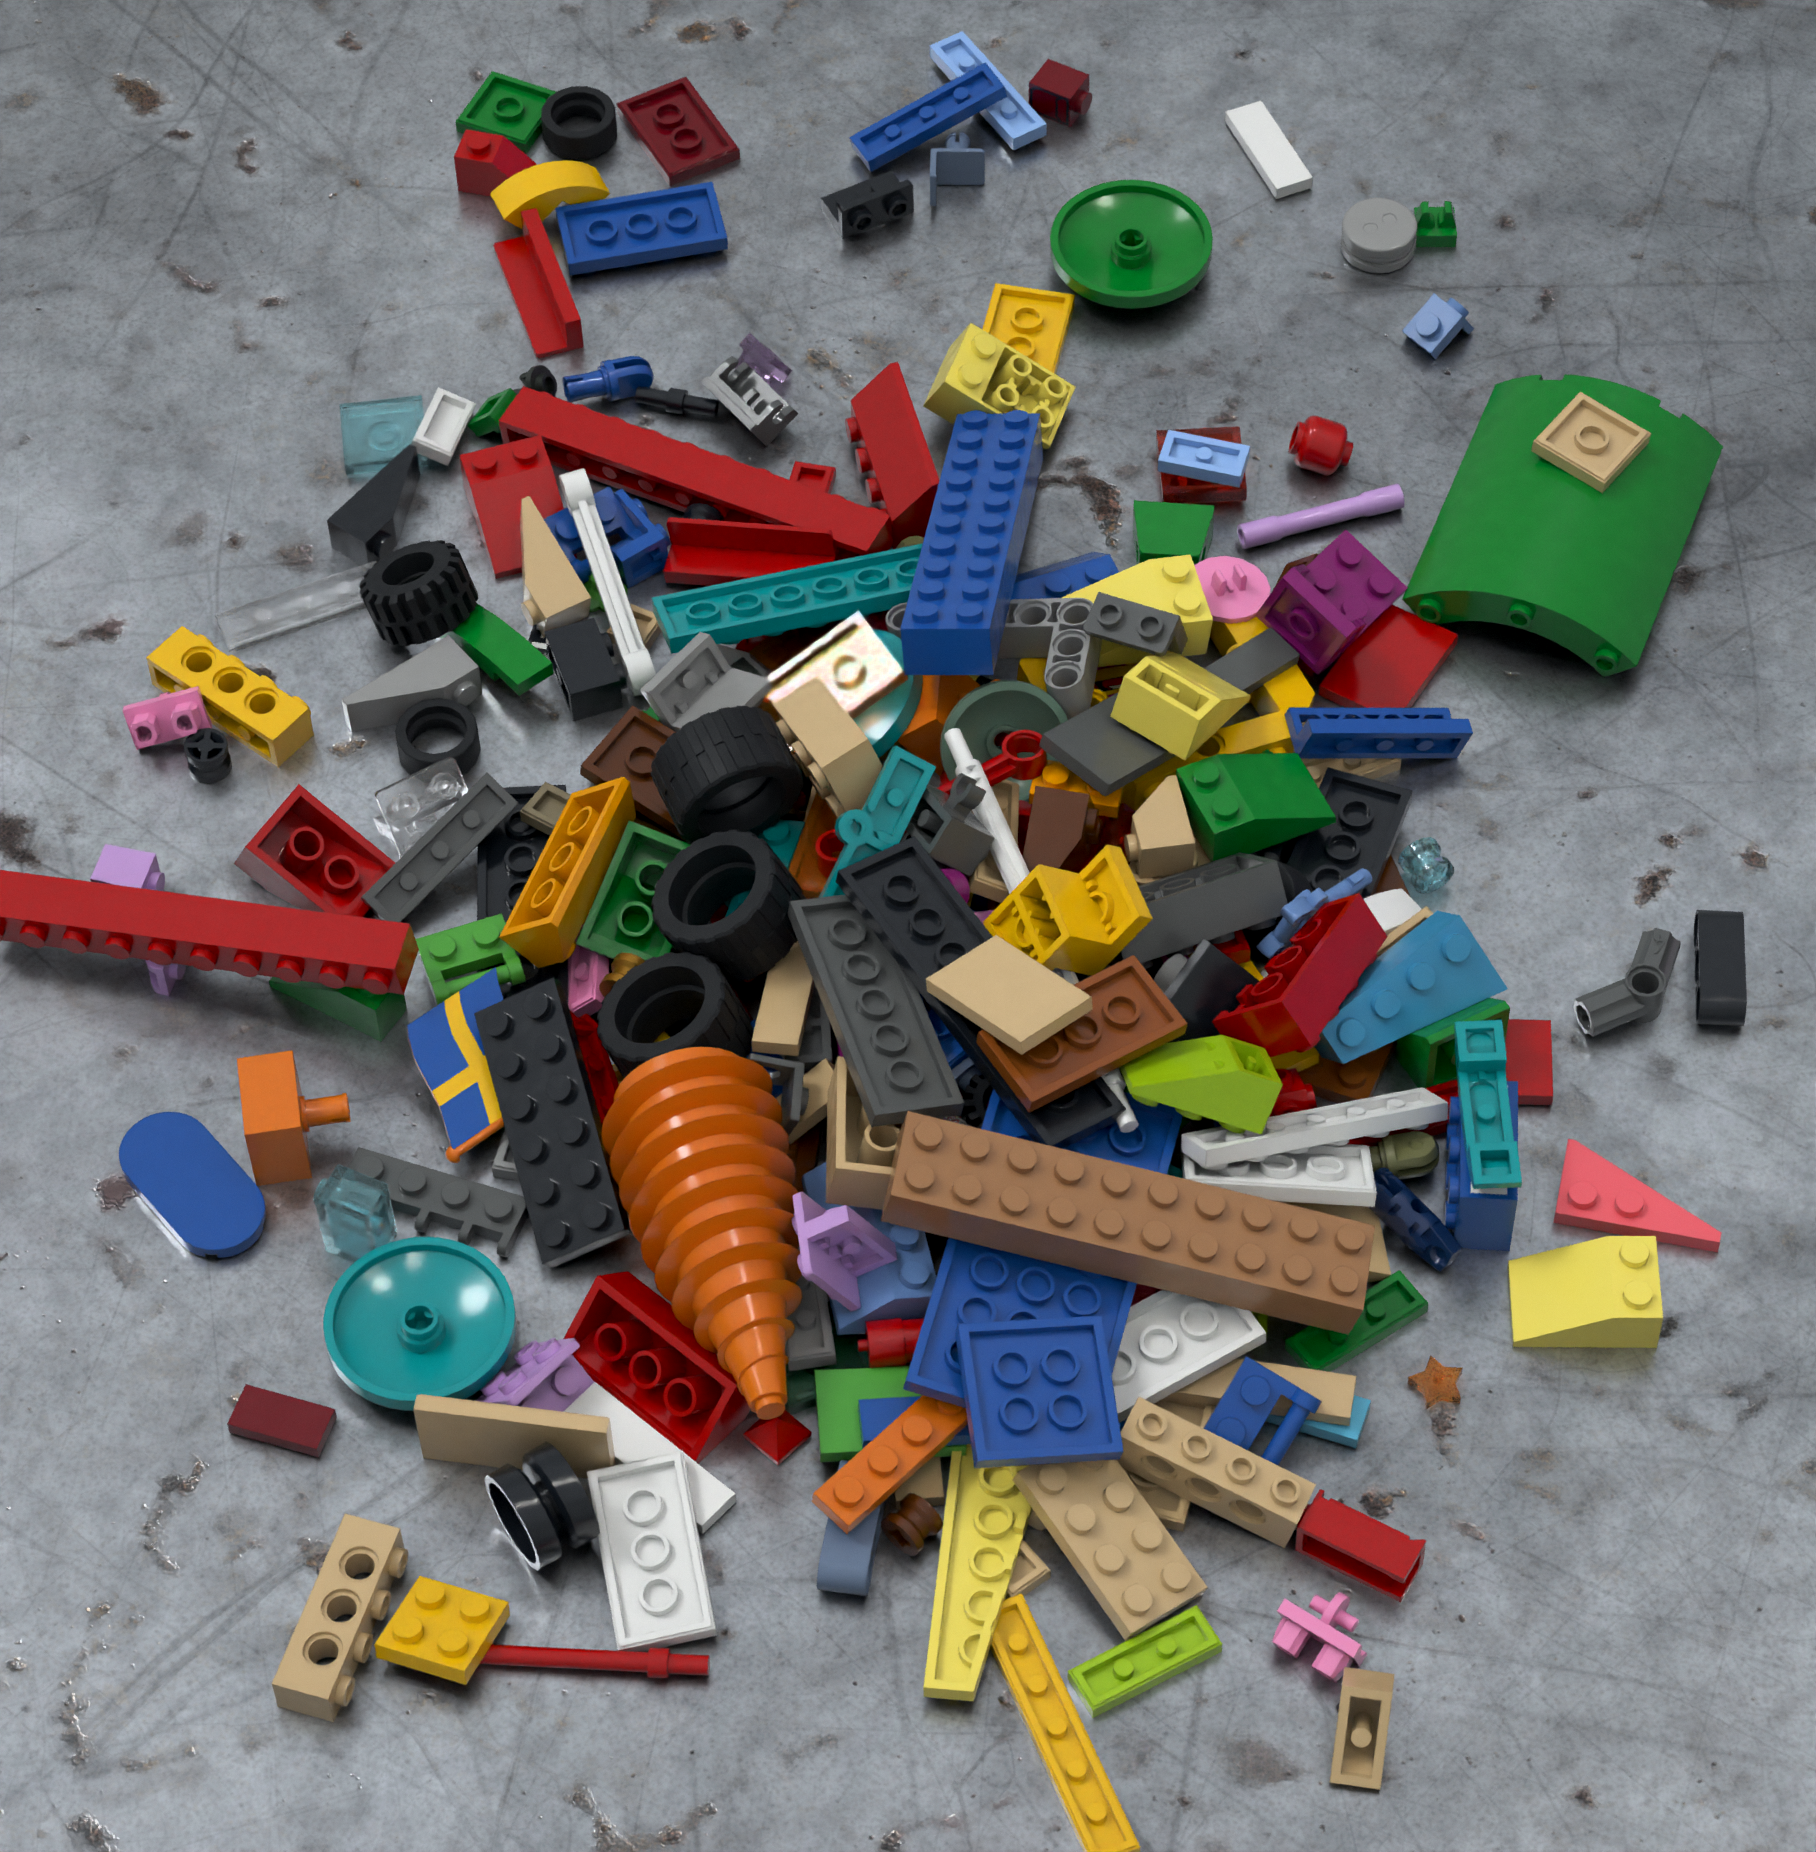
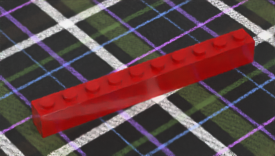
(684, 474)
(206, 932)

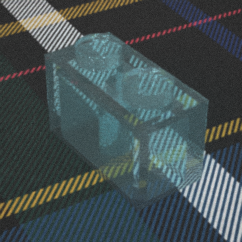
(354, 1213)

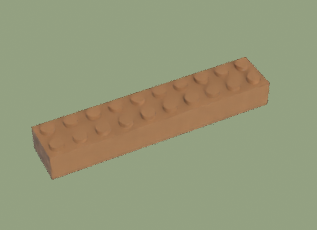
(1128, 1223)

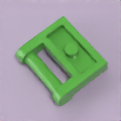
(466, 951)

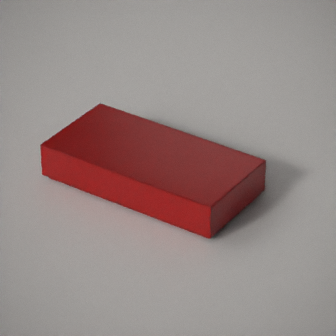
(1530, 1060)

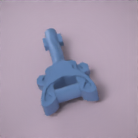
(1304, 907)

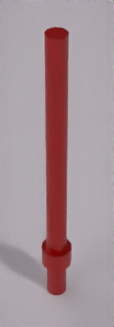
(656, 1662)

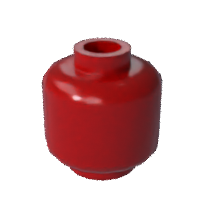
(1320, 445)

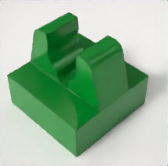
(1435, 225)

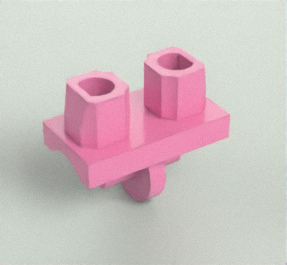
(166, 717)
(1299, 1626)

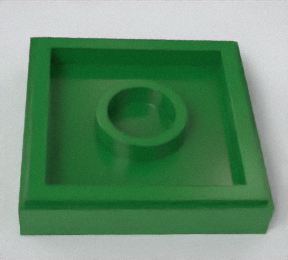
(506, 109)

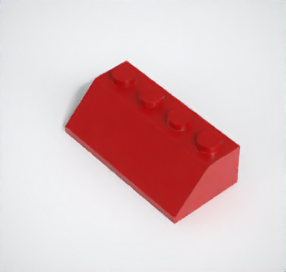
(893, 453)
(655, 1365)

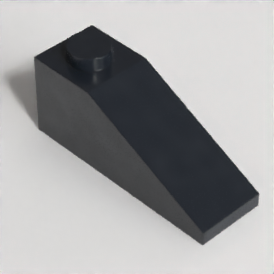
(375, 516)

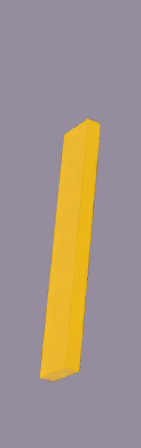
(1059, 1732)

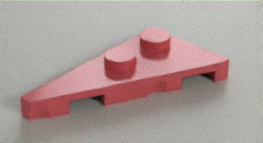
(1610, 1200)

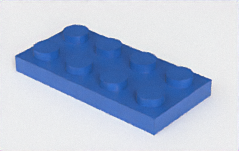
(641, 228)

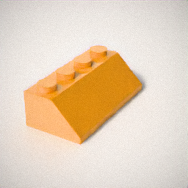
(569, 873)

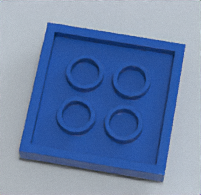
(1038, 1391)

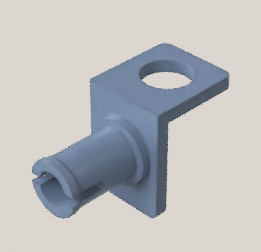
(956, 164)

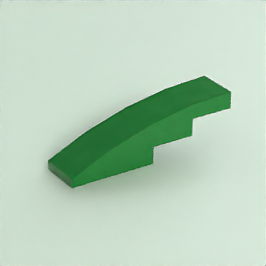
(501, 651)

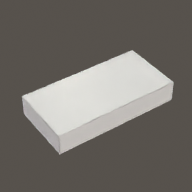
(443, 426)

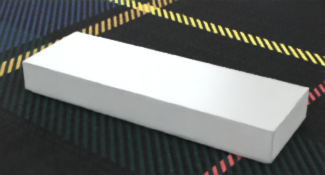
(1268, 149)

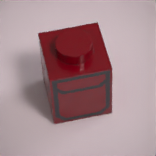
(1060, 93)

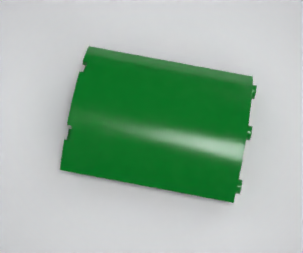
(1550, 551)

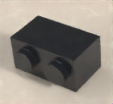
(585, 669)

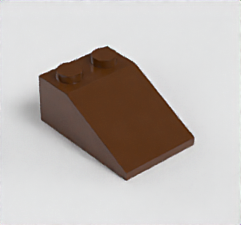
(1061, 829)

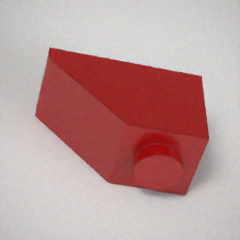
(487, 161)

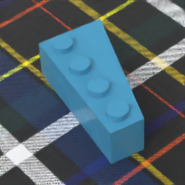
(1410, 986)

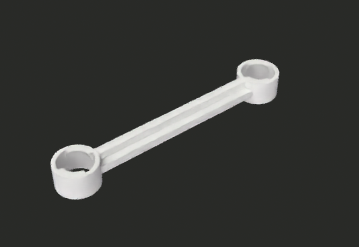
(582, 507)

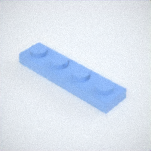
(1009, 117)

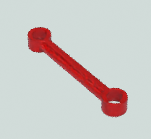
(996, 770)

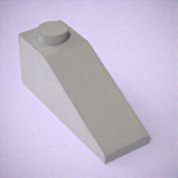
(434, 673)

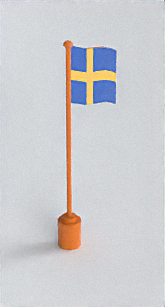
(455, 1065)

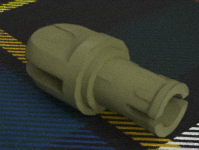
(1406, 1154)

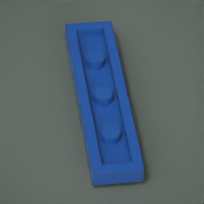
(928, 117)

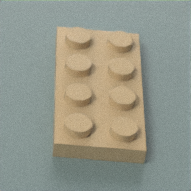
(1112, 1540)

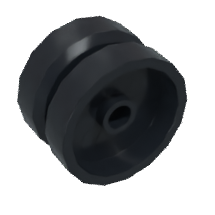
(542, 1506)

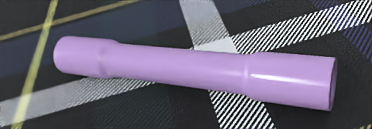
(1276, 527)

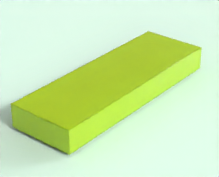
(1144, 1661)

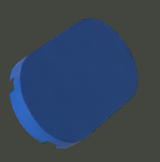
(192, 1184)

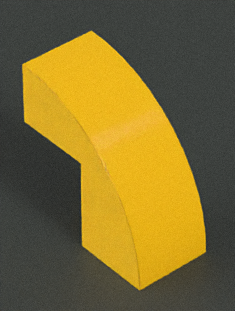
(546, 187)

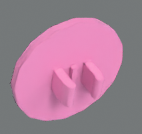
(1232, 588)

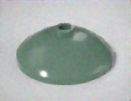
(998, 709)

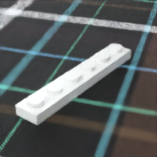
(1315, 1127)

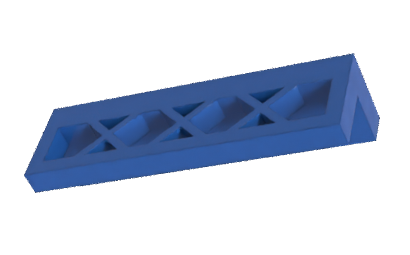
(1376, 733)

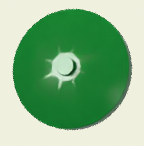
(1131, 244)

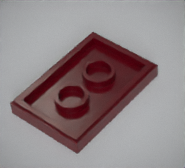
(678, 131)

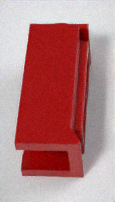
(1359, 1546)

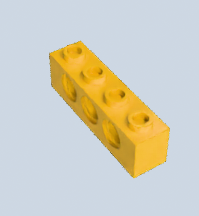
(234, 697)

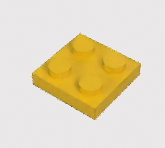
(442, 1630)

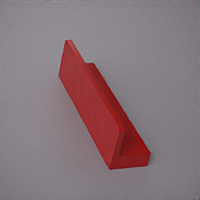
(540, 289)
(733, 551)

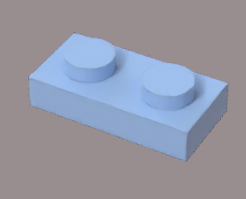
(1203, 458)

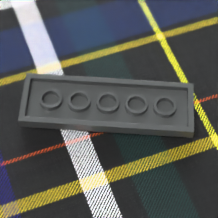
(874, 1014)

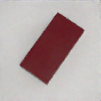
(282, 1420)

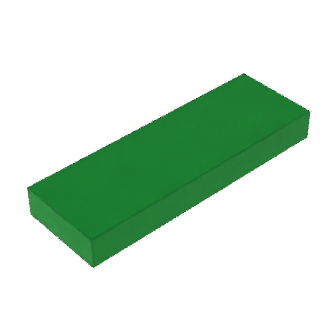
(1386, 1310)

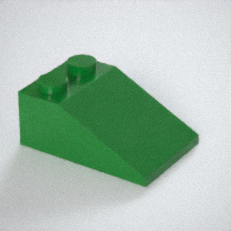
(1250, 801)
(622, 908)

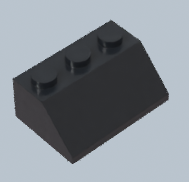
(1206, 988)

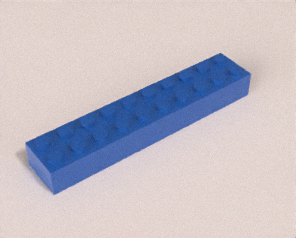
(972, 545)

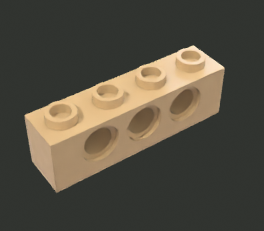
(1213, 1472)
(356, 1548)

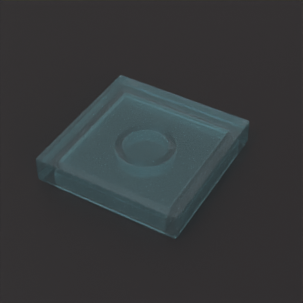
(379, 431)

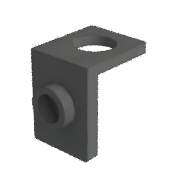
(794, 1095)

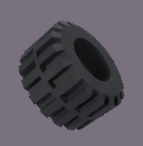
(418, 593)

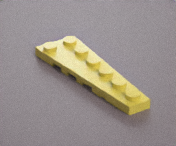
(976, 1562)

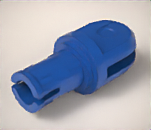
(612, 380)

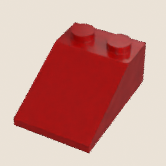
(495, 486)
(313, 858)

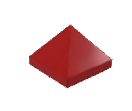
(777, 1436)

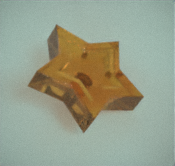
(1437, 1383)

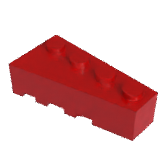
(1307, 980)

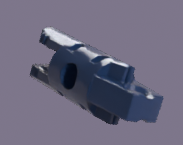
(1413, 1221)

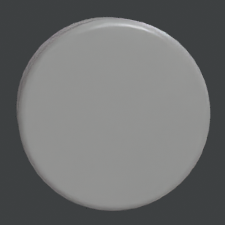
(1378, 235)

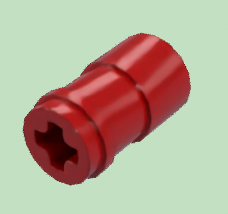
(890, 1341)

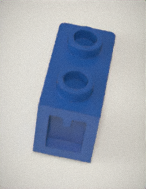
(645, 554)

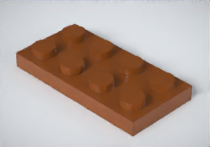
(1125, 1023)

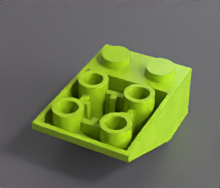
(1208, 1079)

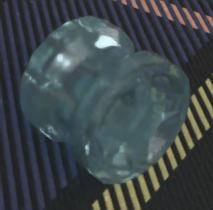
(1426, 865)

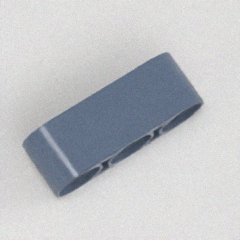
(849, 1558)

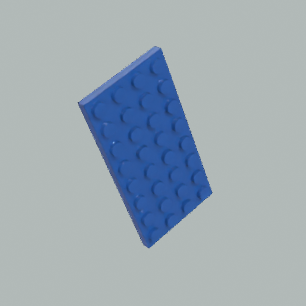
(1003, 1286)

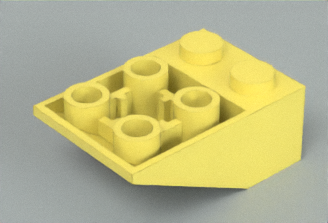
(996, 379)
(1175, 703)

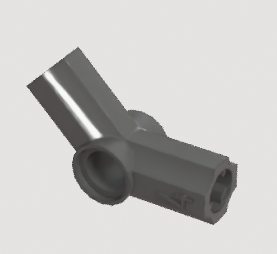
(1624, 999)

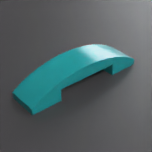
(1485, 1105)

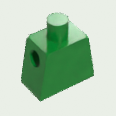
(1172, 530)

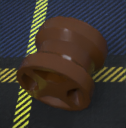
(912, 1524)

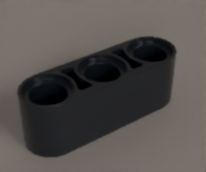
(1719, 968)

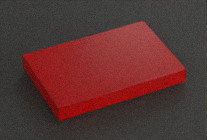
(1389, 662)

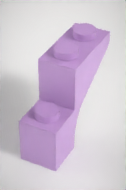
(138, 870)

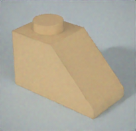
(1161, 833)
(1362, 1728)

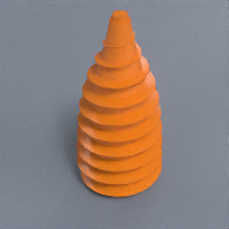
(713, 1206)

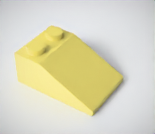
(1162, 584)
(1588, 1295)

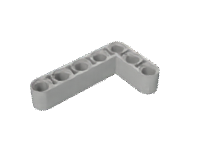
(1051, 631)

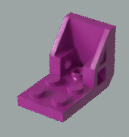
(1330, 601)

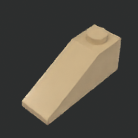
(550, 585)

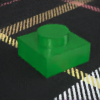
(490, 412)

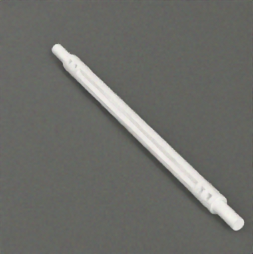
(1014, 871)

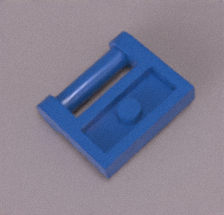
(613, 520)
(1250, 1401)

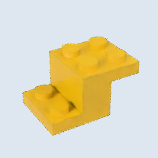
(1073, 917)

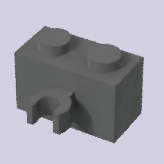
(949, 827)

